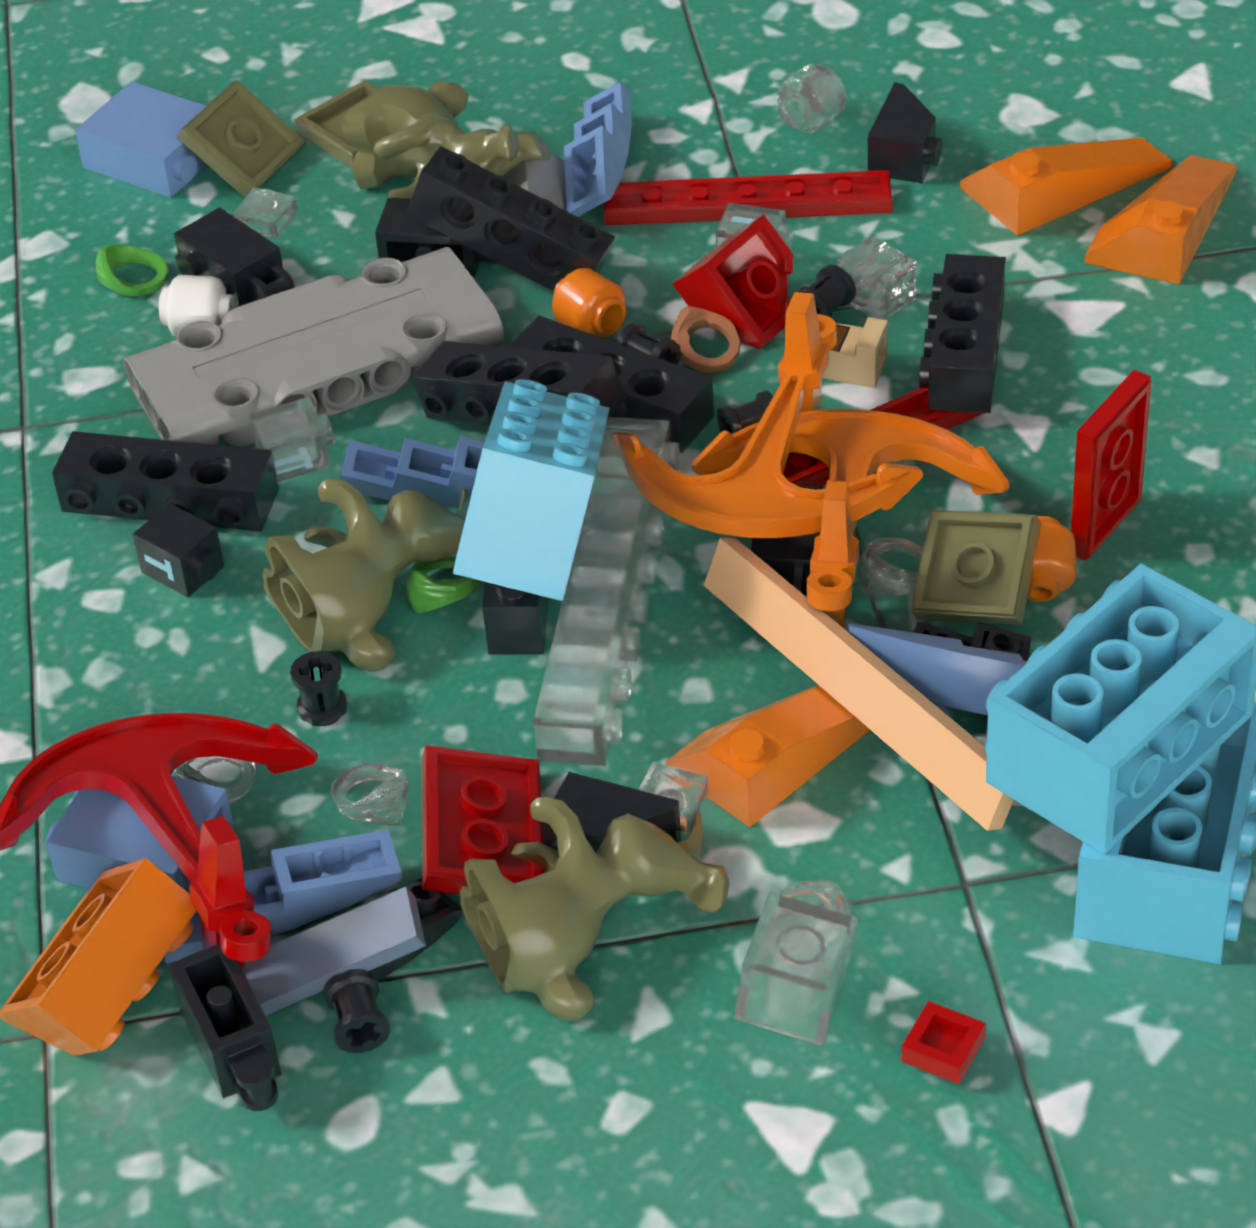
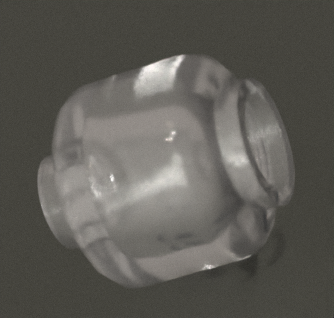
(811, 98)

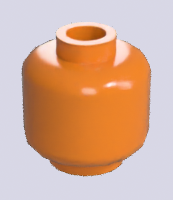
(589, 303)
(1053, 561)

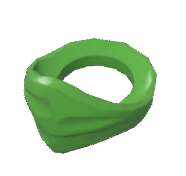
(121, 255)
(430, 594)

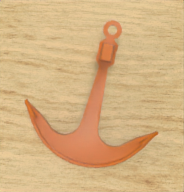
(853, 447)
(753, 494)

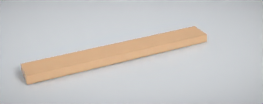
(858, 680)

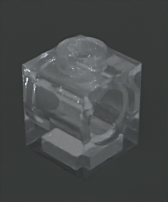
(882, 277)

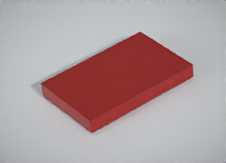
(1110, 463)
(476, 810)

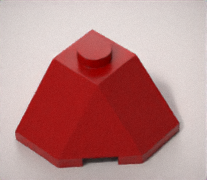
(744, 282)

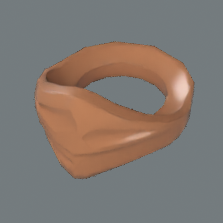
(695, 318)

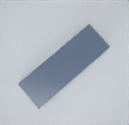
(352, 940)

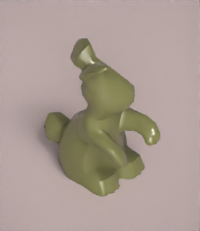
(405, 125)
(345, 590)
(548, 924)

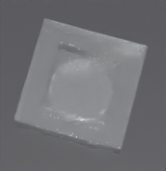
(266, 211)
(680, 785)

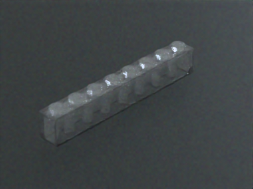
(601, 607)

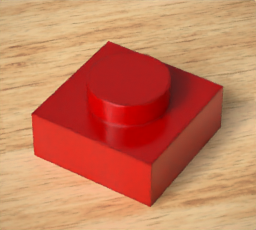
(943, 1042)

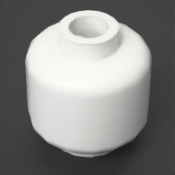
(193, 300)

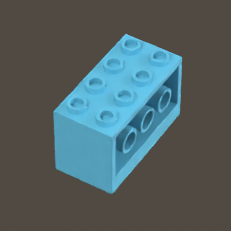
(532, 489)
(1120, 706)
(1181, 866)

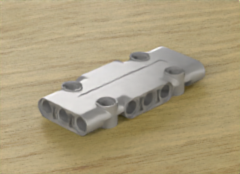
(318, 341)

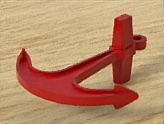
(136, 763)

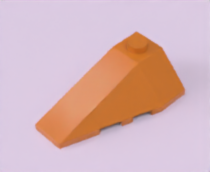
(1060, 178)
(1165, 223)
(770, 751)

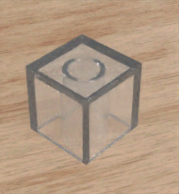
(796, 968)

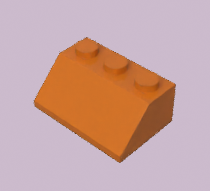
(102, 959)

